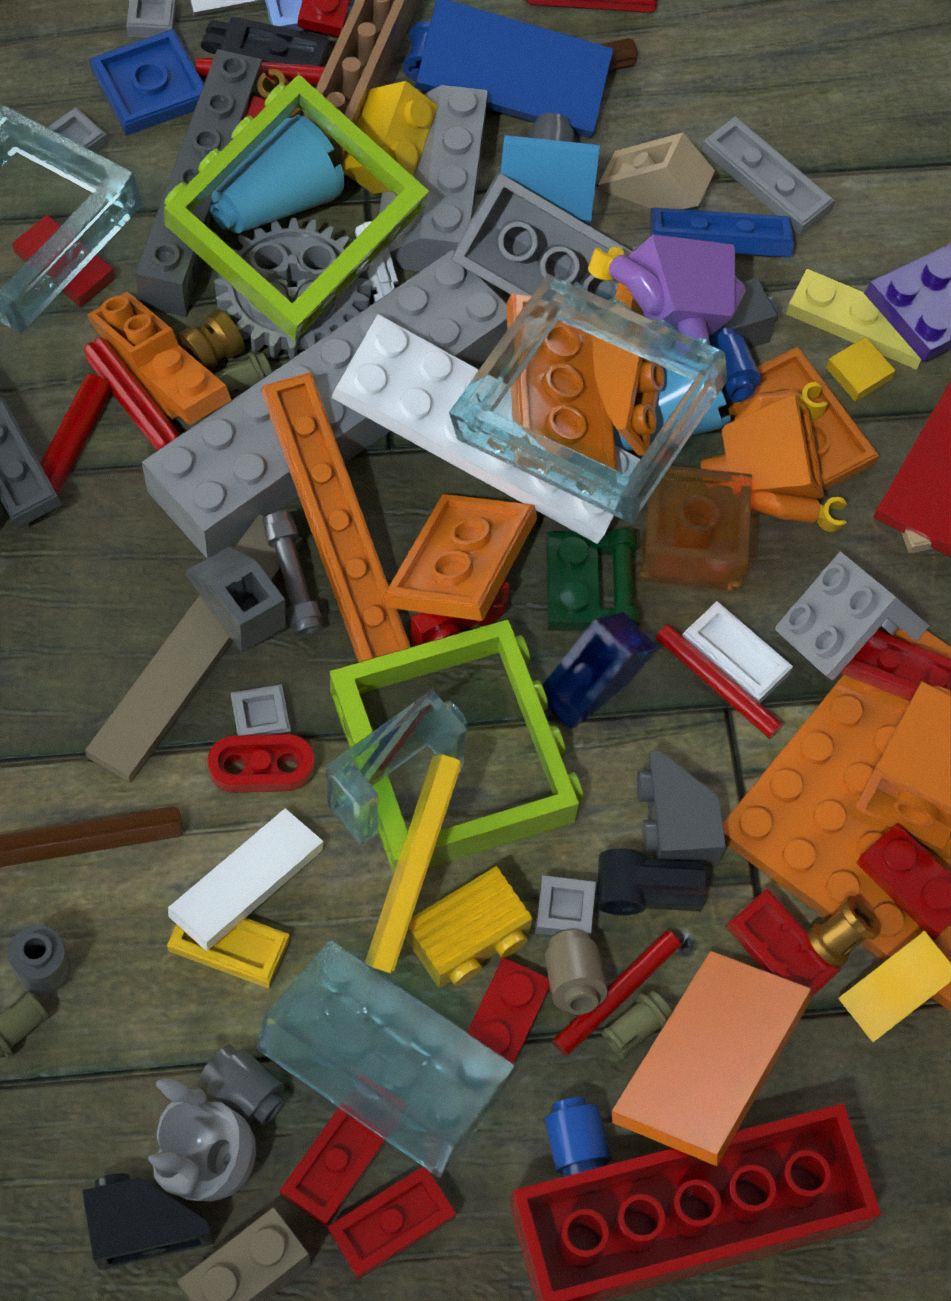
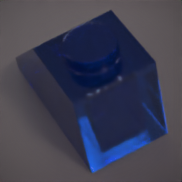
(597, 667)

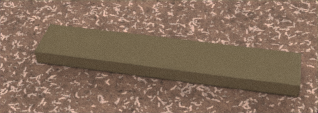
(173, 675)

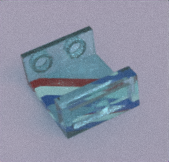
(360, 767)

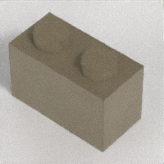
(249, 1265)

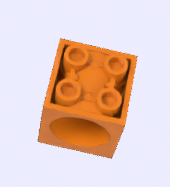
(915, 772)

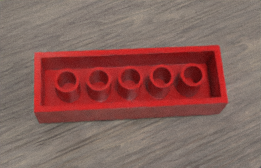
(684, 1217)

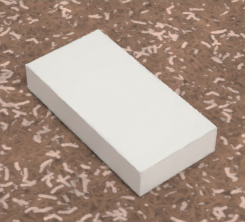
(738, 652)

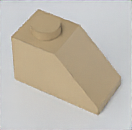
(659, 174)

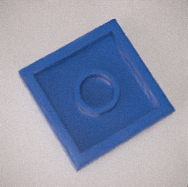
(148, 81)

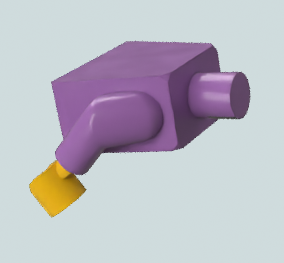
(677, 281)

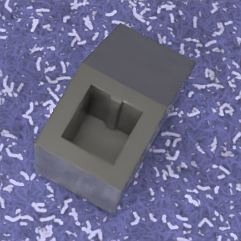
(239, 596)
(682, 813)

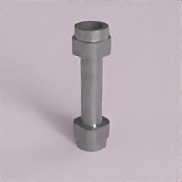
(281, 533)

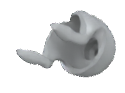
(203, 1146)

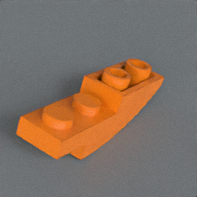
(153, 355)
(628, 385)

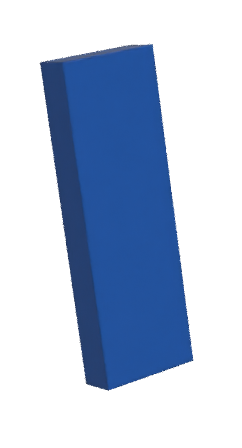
(747, 232)

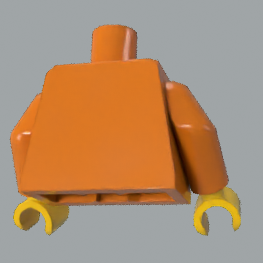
(777, 446)

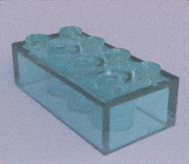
(384, 1057)

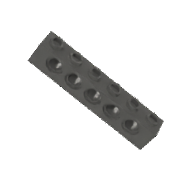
(168, 267)

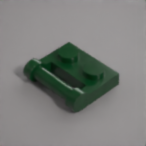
(575, 578)

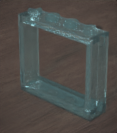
(82, 234)
(554, 463)

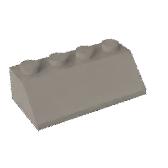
(449, 172)
(522, 238)

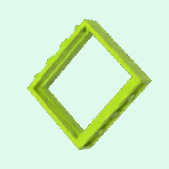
(349, 265)
(494, 829)

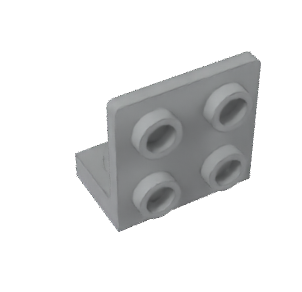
(842, 614)

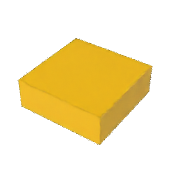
(860, 369)

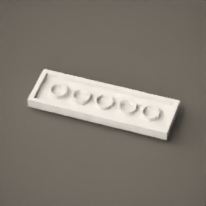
(412, 389)

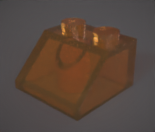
(697, 529)

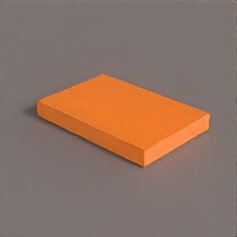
(838, 441)
(461, 557)

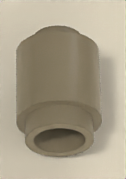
(575, 972)

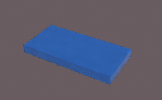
(518, 63)

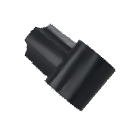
(633, 883)

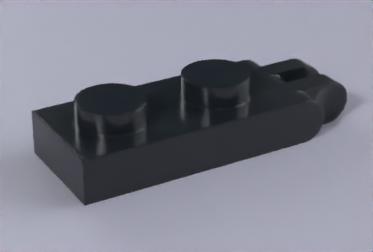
(265, 42)

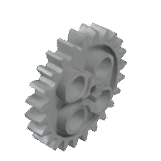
(292, 256)

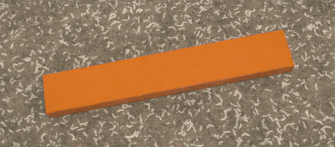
(334, 516)

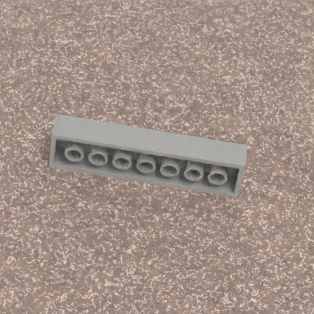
(232, 462)

